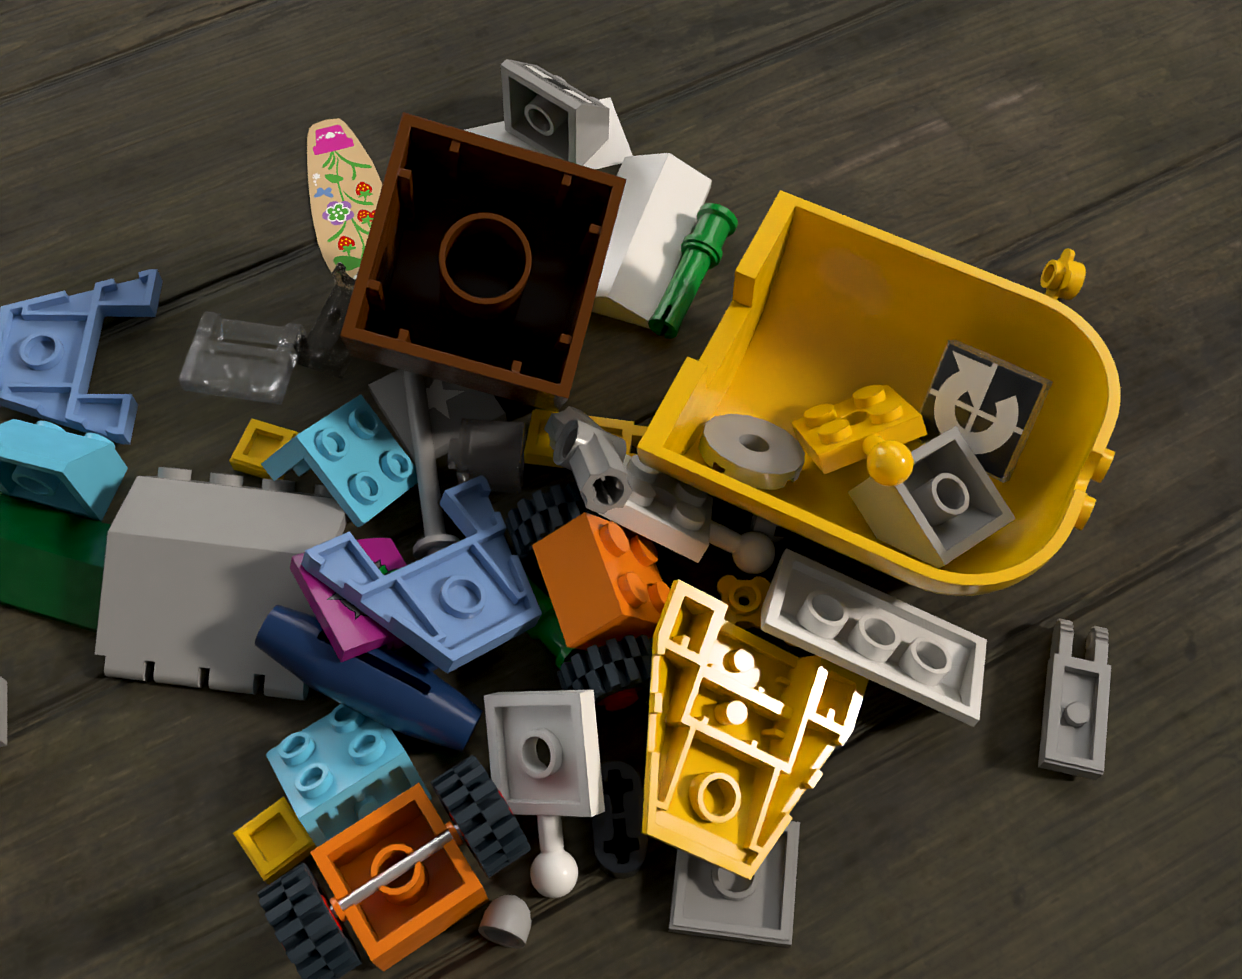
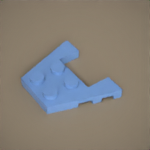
(52, 349)
(449, 601)

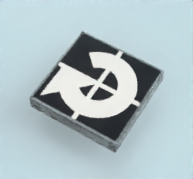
(987, 402)

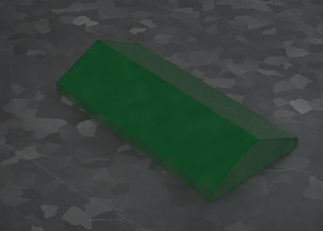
(51, 562)

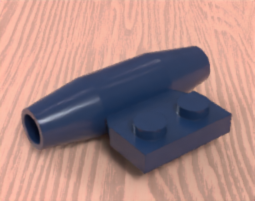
(380, 684)

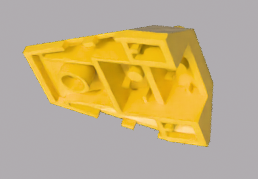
(734, 732)

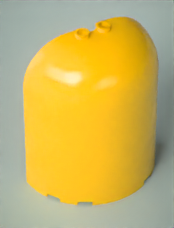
(851, 307)

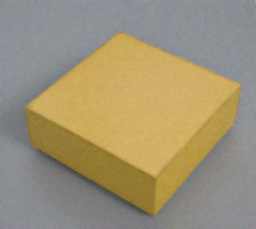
(258, 444)
(275, 840)

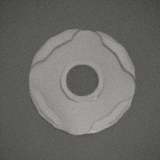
(752, 450)

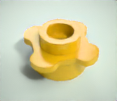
(1063, 276)
(754, 590)

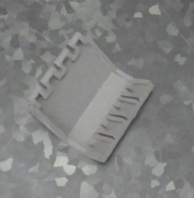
(200, 572)

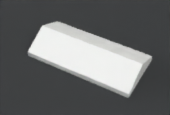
(648, 233)
(876, 636)

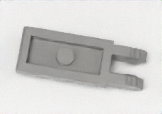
(1076, 704)

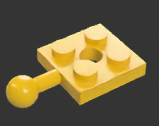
(863, 427)

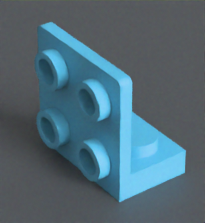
(351, 458)
(341, 771)

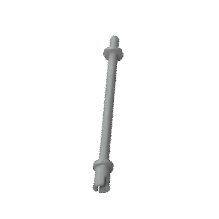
(426, 469)

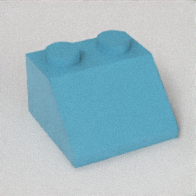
(59, 467)

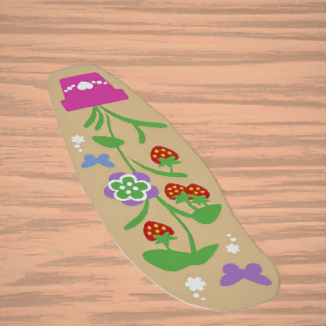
(341, 193)

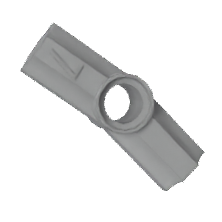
(592, 457)

